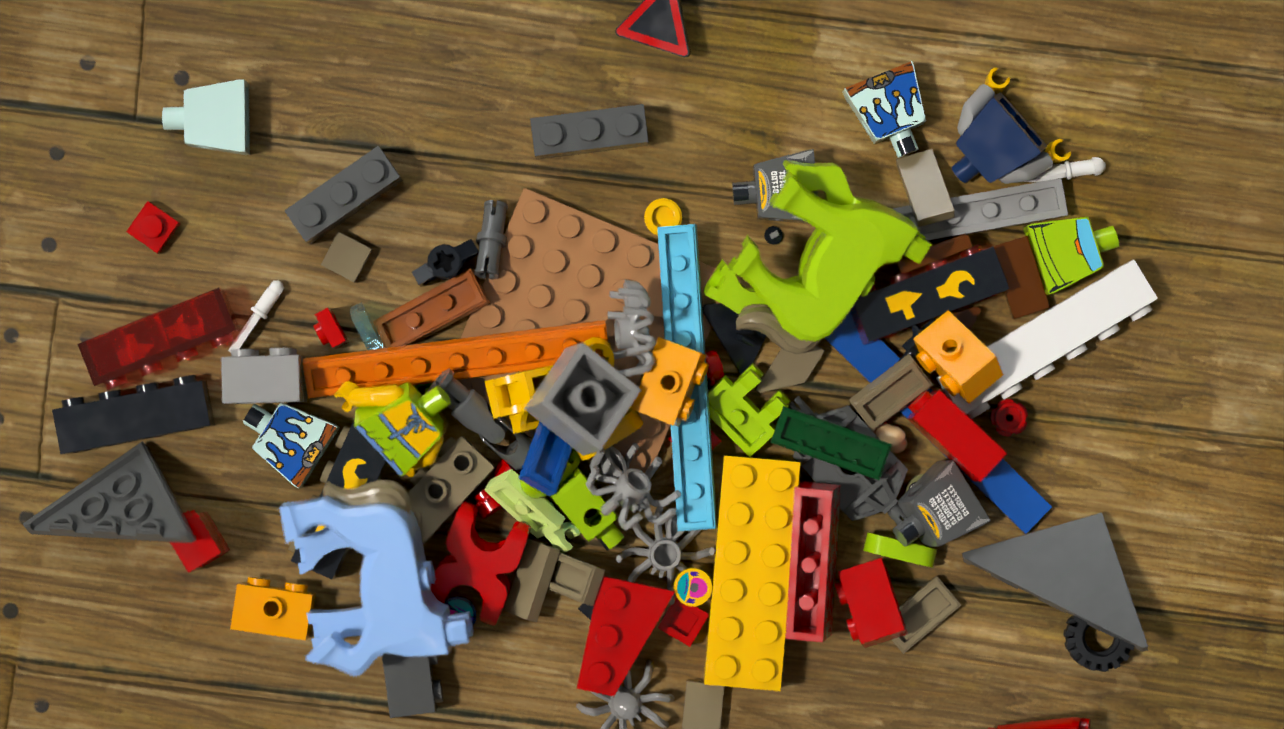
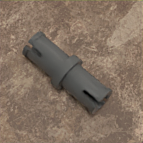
(491, 239)

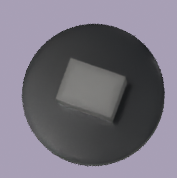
(773, 235)

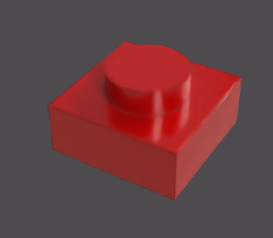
(153, 227)
(329, 329)
(683, 622)

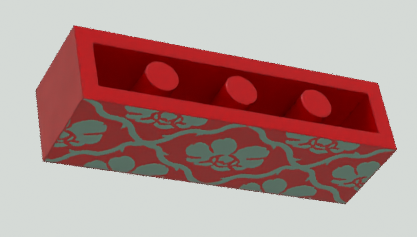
(813, 561)

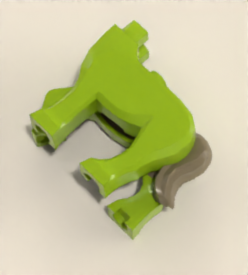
(835, 268)

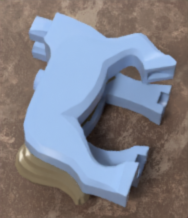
(396, 595)

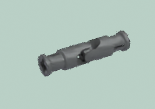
(477, 416)

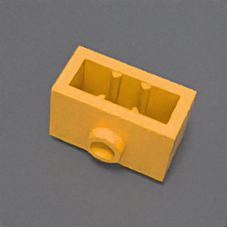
(957, 357)
(670, 382)
(272, 609)

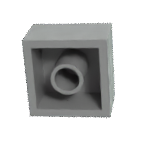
(263, 379)
(582, 399)

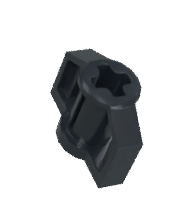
(445, 262)

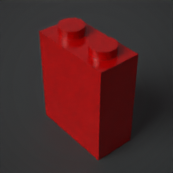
(955, 434)

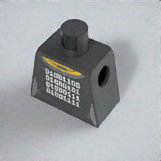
(767, 180)
(939, 507)

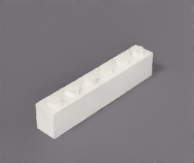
(1064, 332)

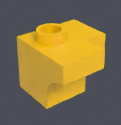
(512, 393)

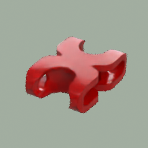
(479, 562)

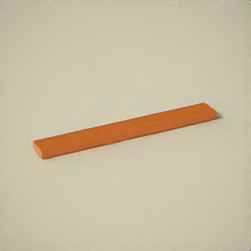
(464, 356)

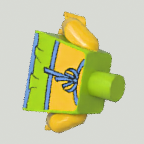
(399, 422)

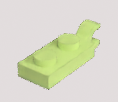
(536, 512)

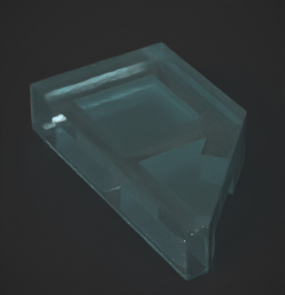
(365, 327)

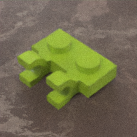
(738, 414)

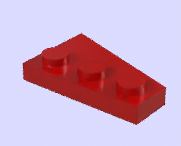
(617, 632)

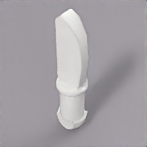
(1072, 169)
(260, 310)

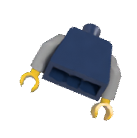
(1000, 139)

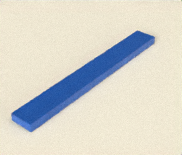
(1001, 485)

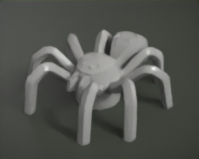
(631, 331)
(629, 488)
(664, 551)
(628, 703)

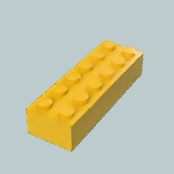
(751, 573)

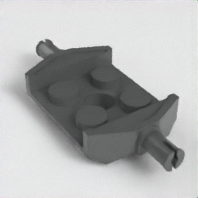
(859, 494)

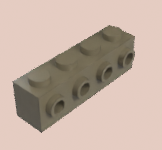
(447, 484)

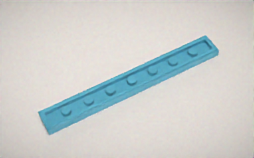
(685, 327)

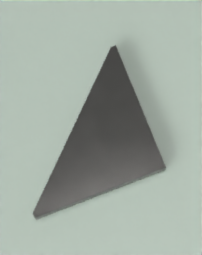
(118, 502)
(1070, 570)

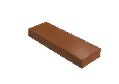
(432, 311)

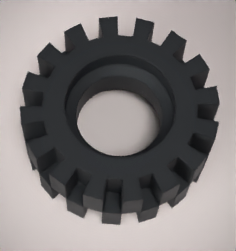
(1089, 658)

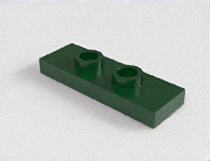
(831, 443)

